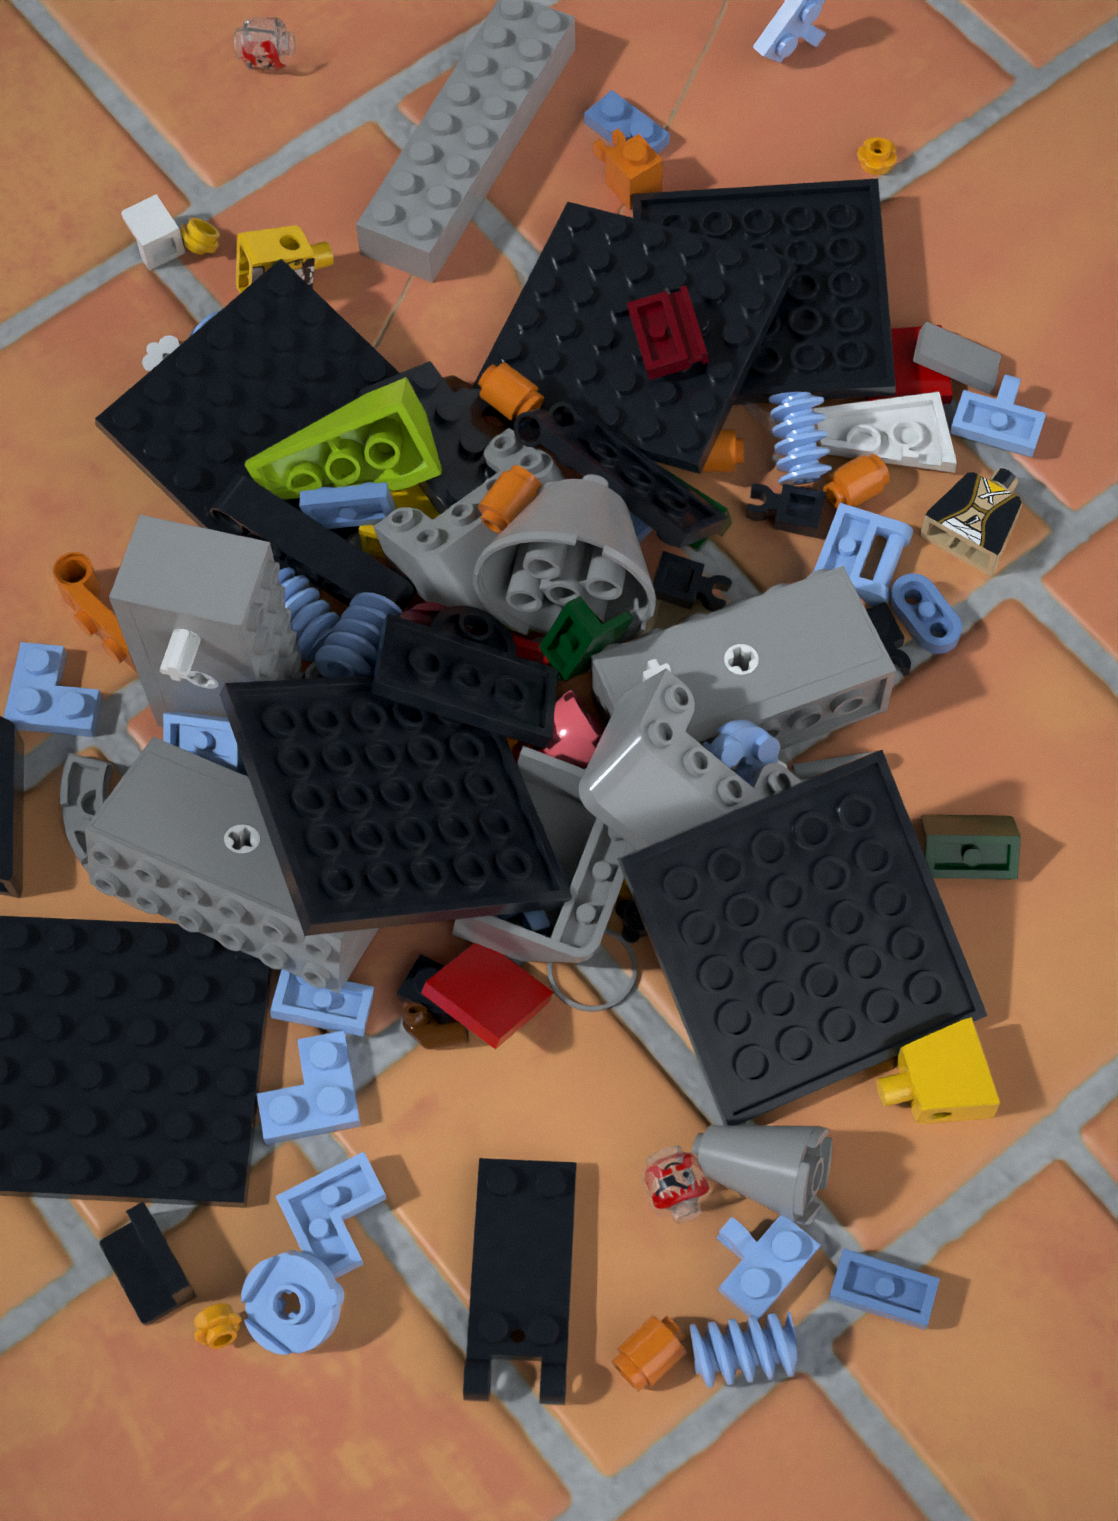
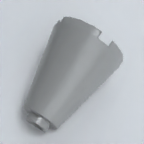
(769, 1164)

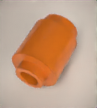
(509, 391)
(725, 453)
(856, 481)
(508, 498)
(650, 1352)

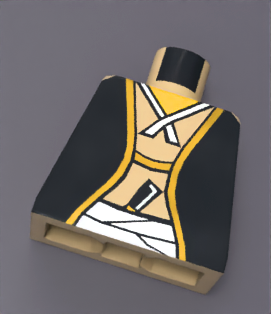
(975, 519)

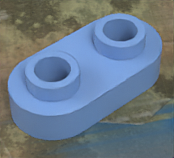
(928, 615)

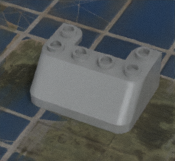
(443, 552)
(655, 777)
(587, 858)

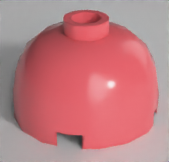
(574, 732)

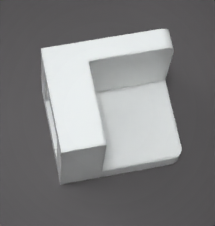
(155, 232)

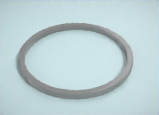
(608, 1005)

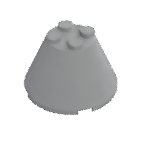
(564, 547)

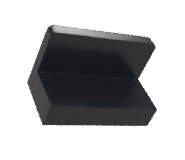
(146, 1266)

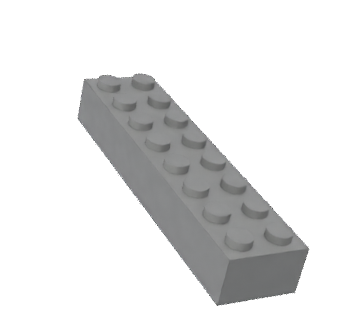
(466, 137)

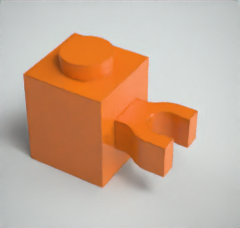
(630, 166)

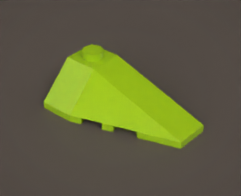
(368, 440)

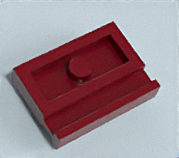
(667, 332)

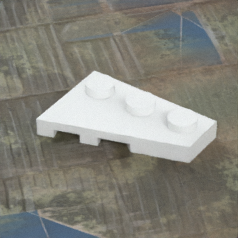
(896, 429)

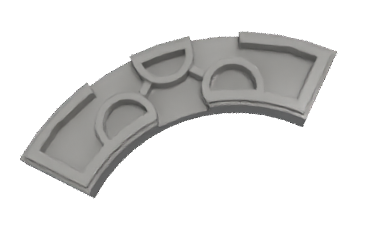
(82, 793)

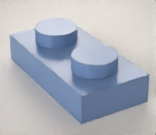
(615, 112)
(348, 505)
(884, 1289)

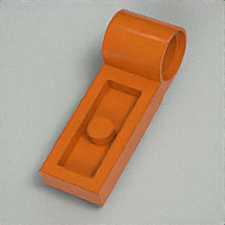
(91, 613)

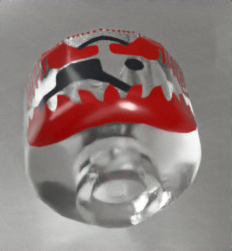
(264, 43)
(675, 1184)

